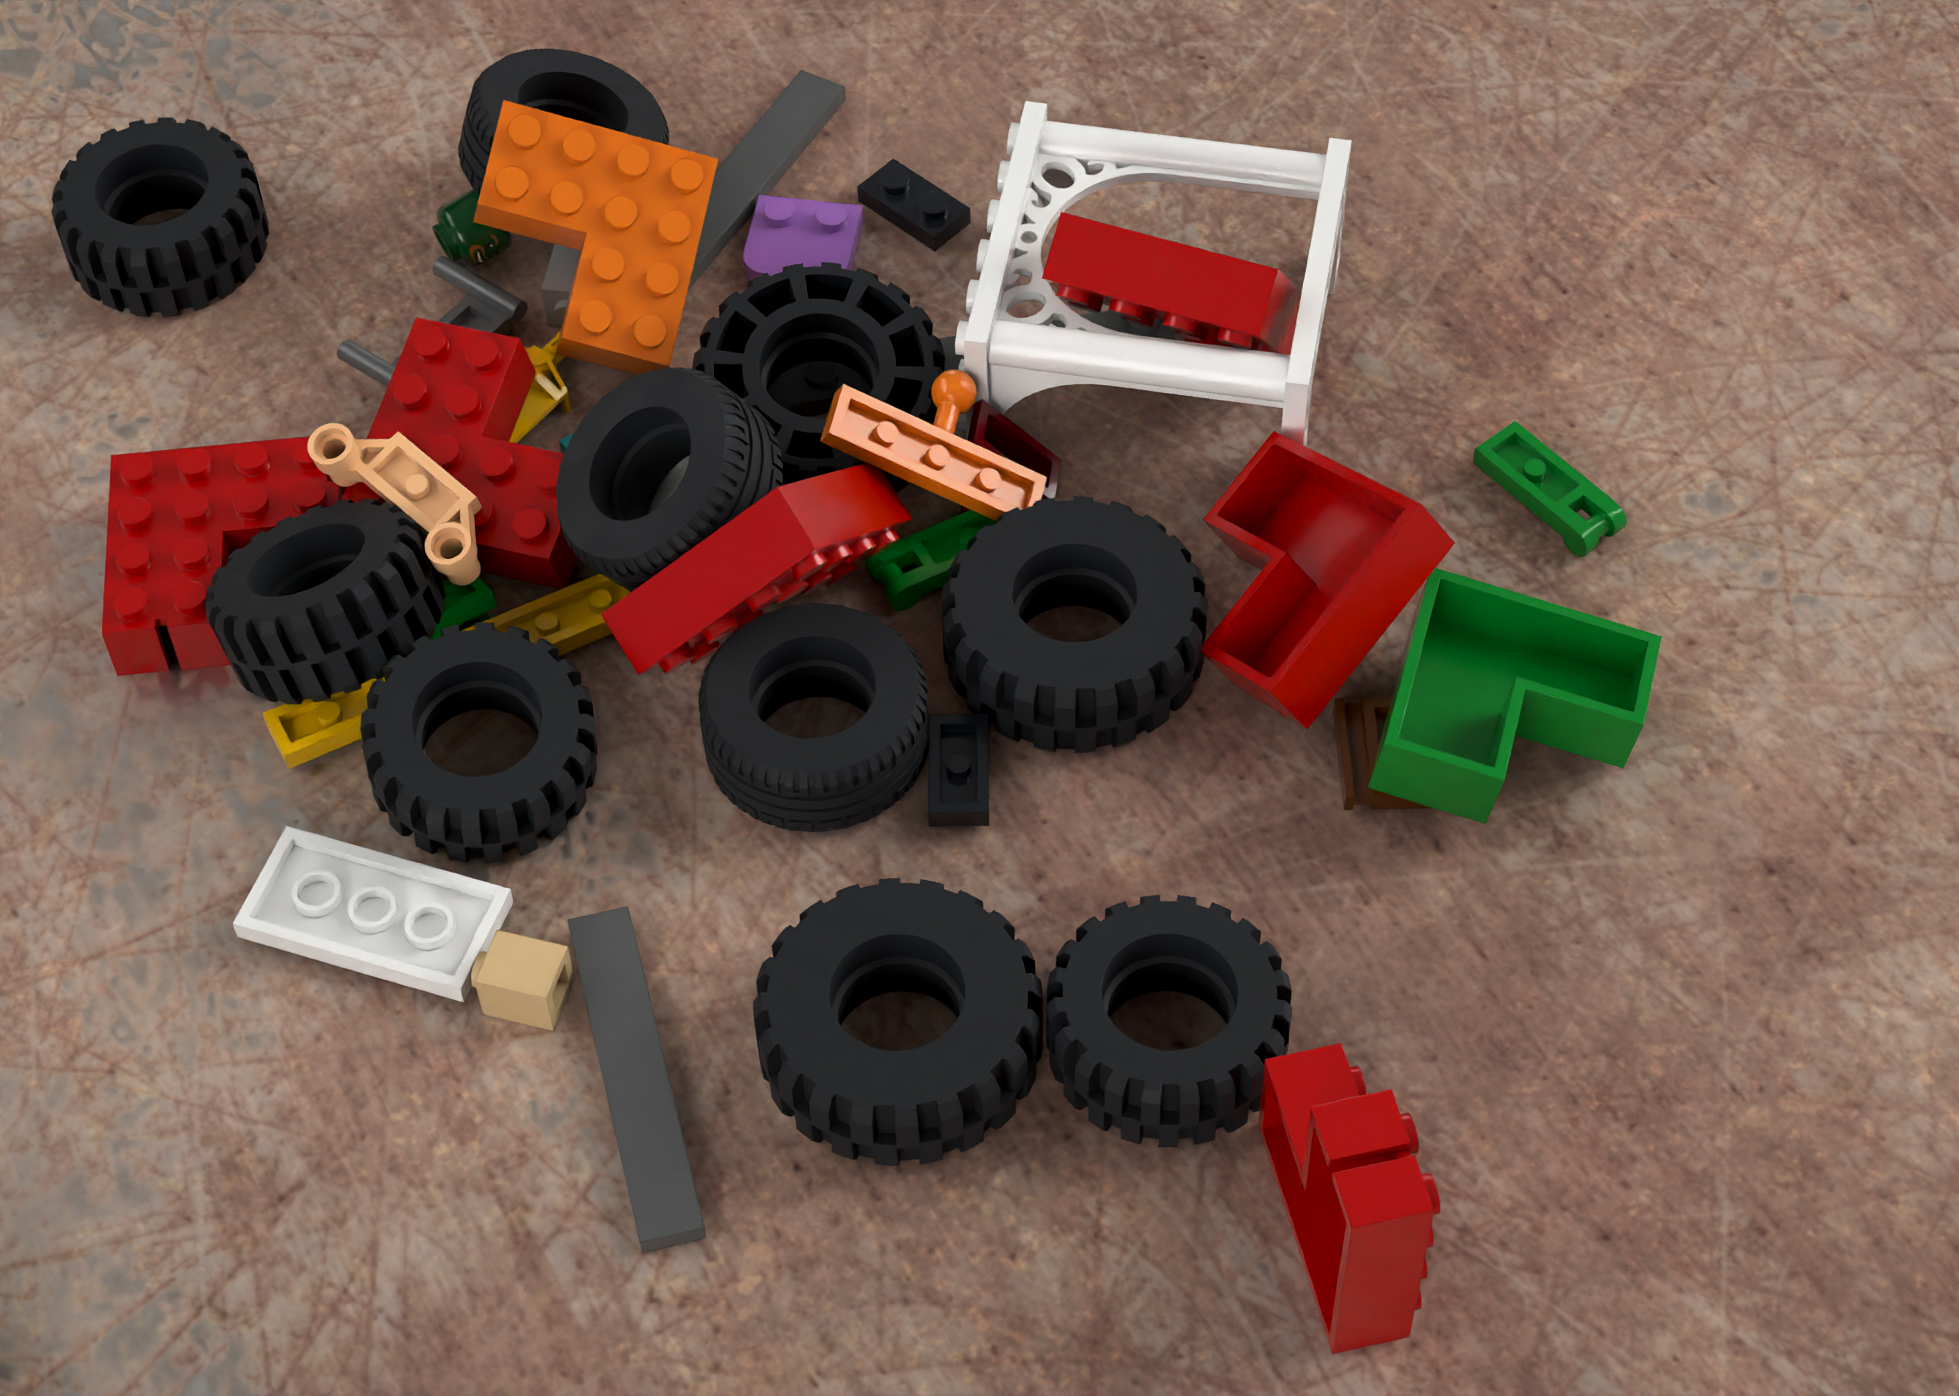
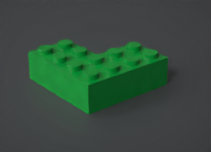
(1500, 668)

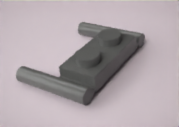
(483, 309)

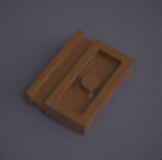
(1357, 741)

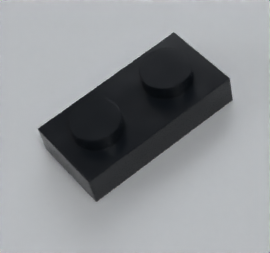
(914, 204)
(958, 770)

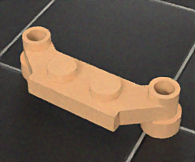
(412, 483)

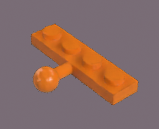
(929, 452)

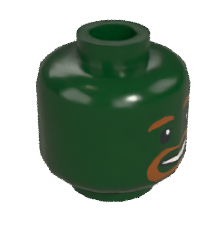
(462, 237)

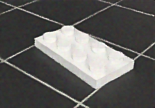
(373, 913)

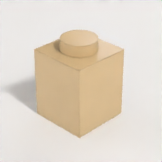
(523, 979)

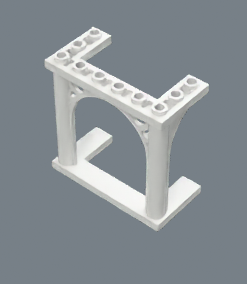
(1029, 354)

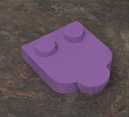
(800, 232)

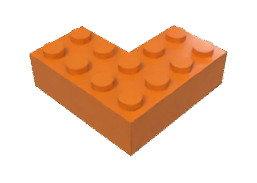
(627, 209)

